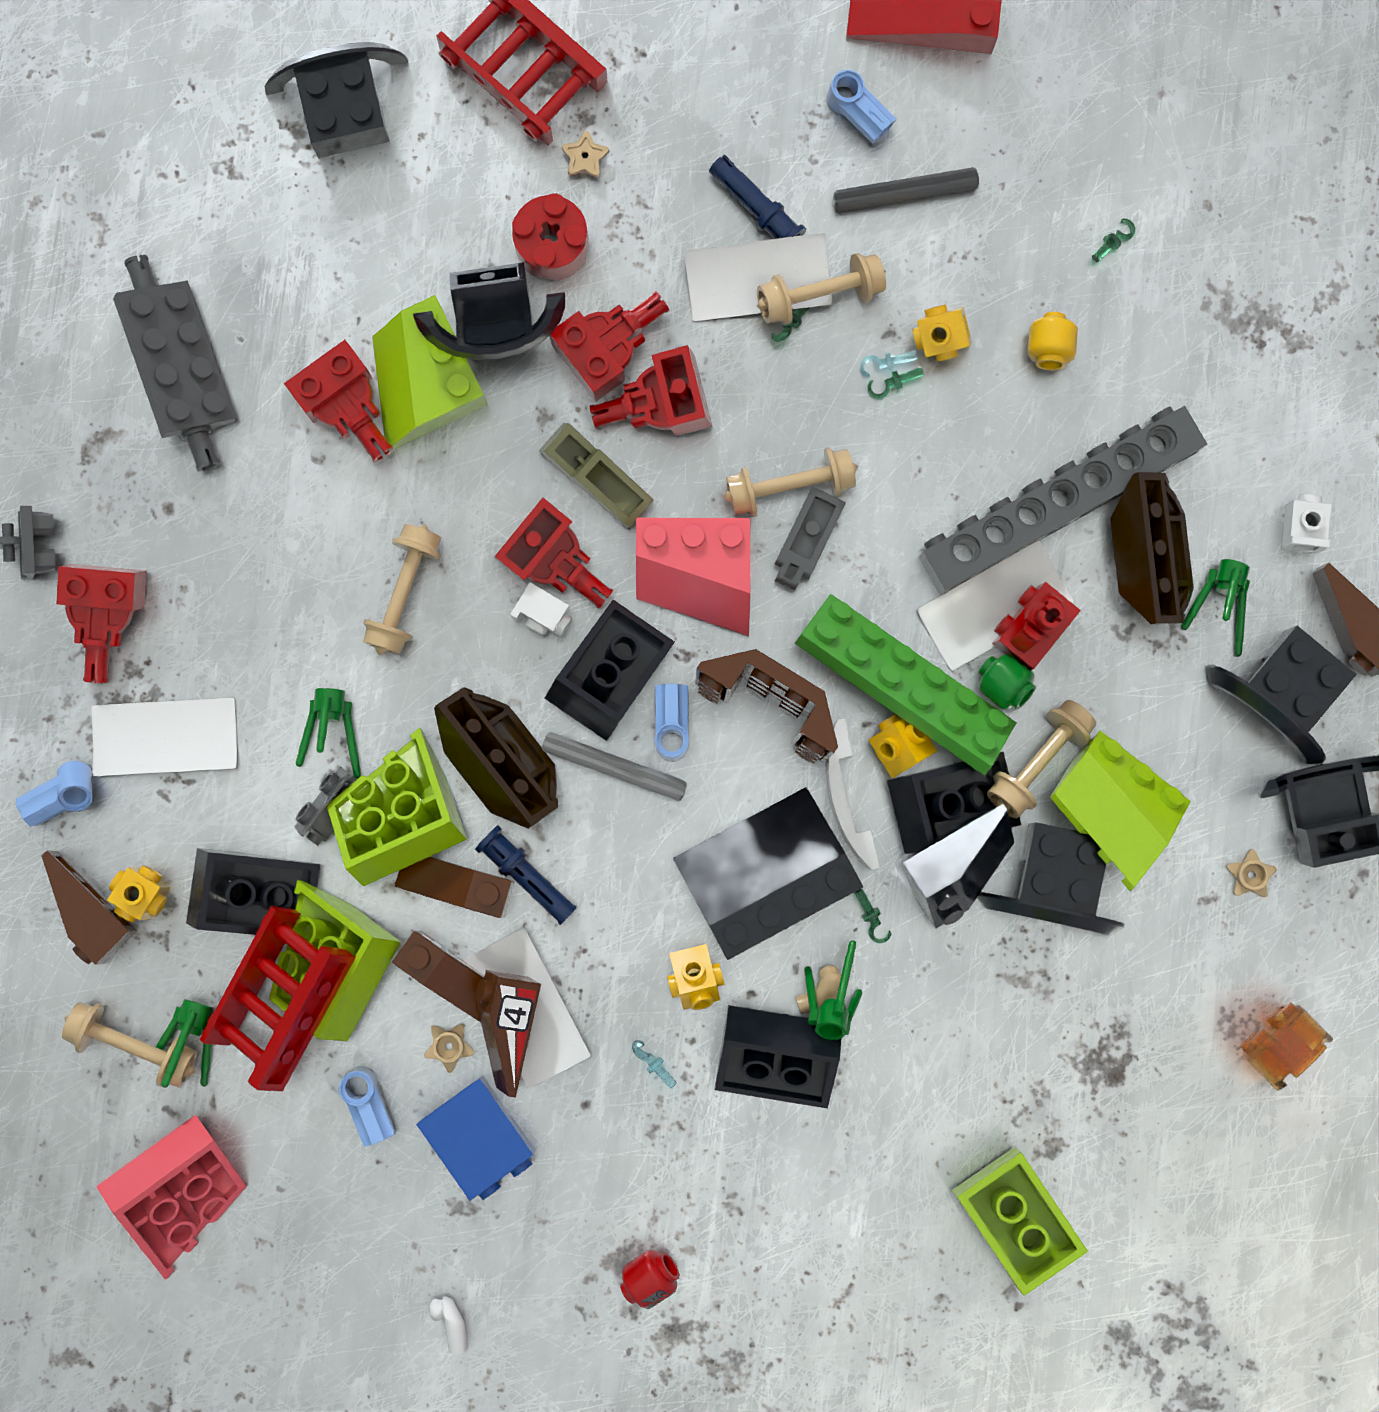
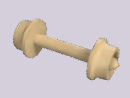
(865, 276)
(838, 470)
(419, 544)
(1071, 724)
(84, 1025)

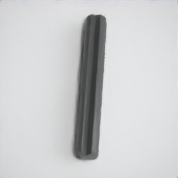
(906, 189)

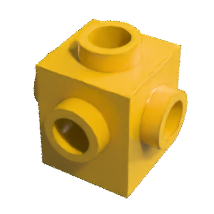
(954, 324)
(900, 745)
(151, 893)
(695, 978)

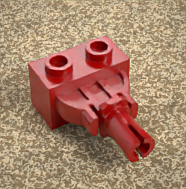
(604, 342)
(336, 392)
(662, 396)
(546, 549)
(99, 608)
(1035, 625)

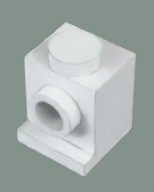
(1296, 531)
(542, 611)

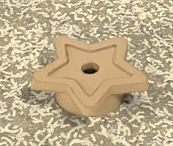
(585, 145)
(1259, 882)
(448, 1057)

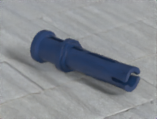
(769, 214)
(513, 863)

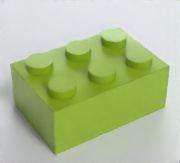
(1019, 1221)

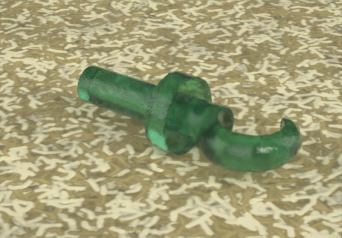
(1112, 240)
(796, 322)
(896, 380)
(871, 914)

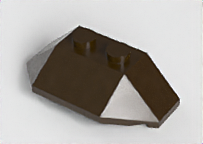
(1152, 549)
(497, 757)

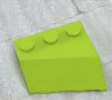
(419, 382)
(1120, 806)
(396, 814)
(338, 924)

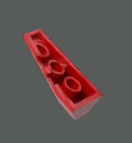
(927, 23)

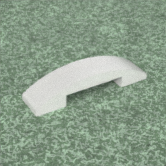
(860, 843)

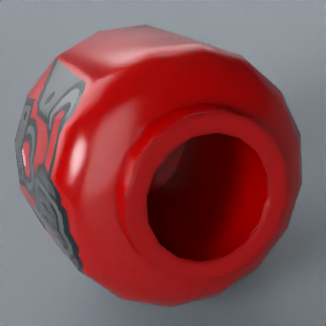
(649, 1279)

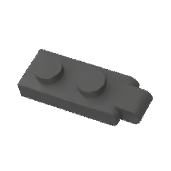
(808, 537)

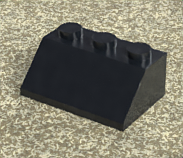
(776, 1058)

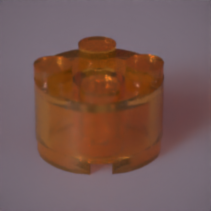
(1286, 1046)

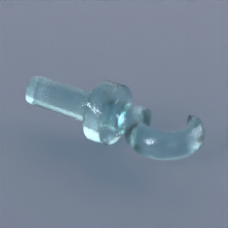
(889, 361)
(655, 1065)

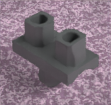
(31, 559)

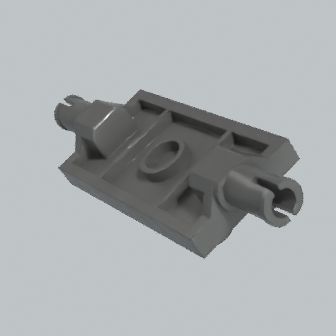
(174, 360)

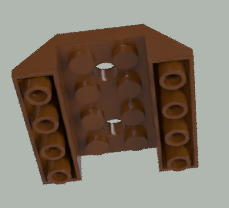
(765, 676)

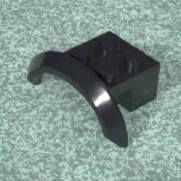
(339, 94)
(492, 315)
(1290, 688)
(1330, 810)
(1058, 881)

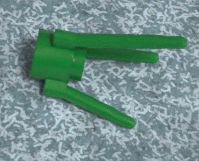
(1232, 582)
(326, 708)
(832, 1017)
(191, 1019)

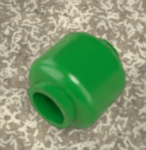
(1006, 681)

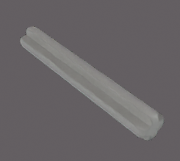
(614, 766)

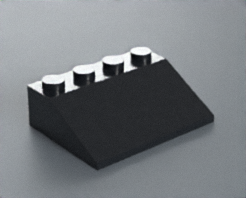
(767, 873)

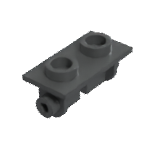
(315, 815)

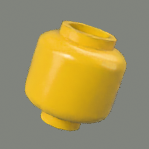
(1052, 341)

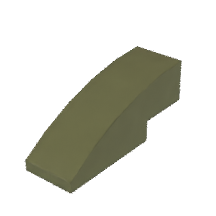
(596, 474)

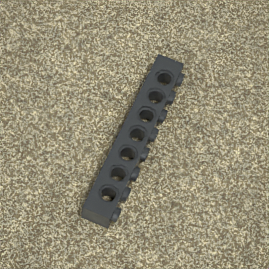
(1181, 441)

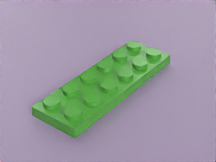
(906, 684)

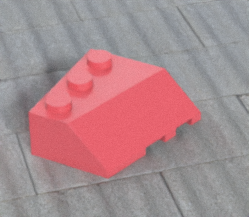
(696, 568)
(172, 1193)

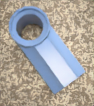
(862, 109)
(671, 717)
(67, 791)
(368, 1109)

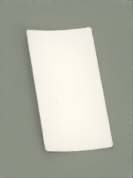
(727, 276)
(966, 616)
(164, 737)
(553, 1038)

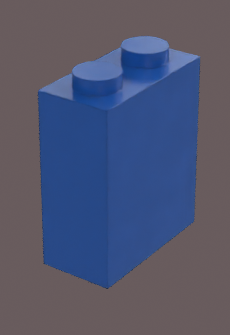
(477, 1139)

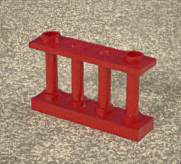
(557, 47)
(303, 1014)

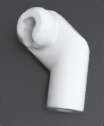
(454, 1323)

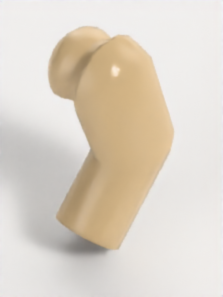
(825, 990)

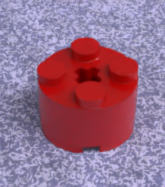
(557, 217)

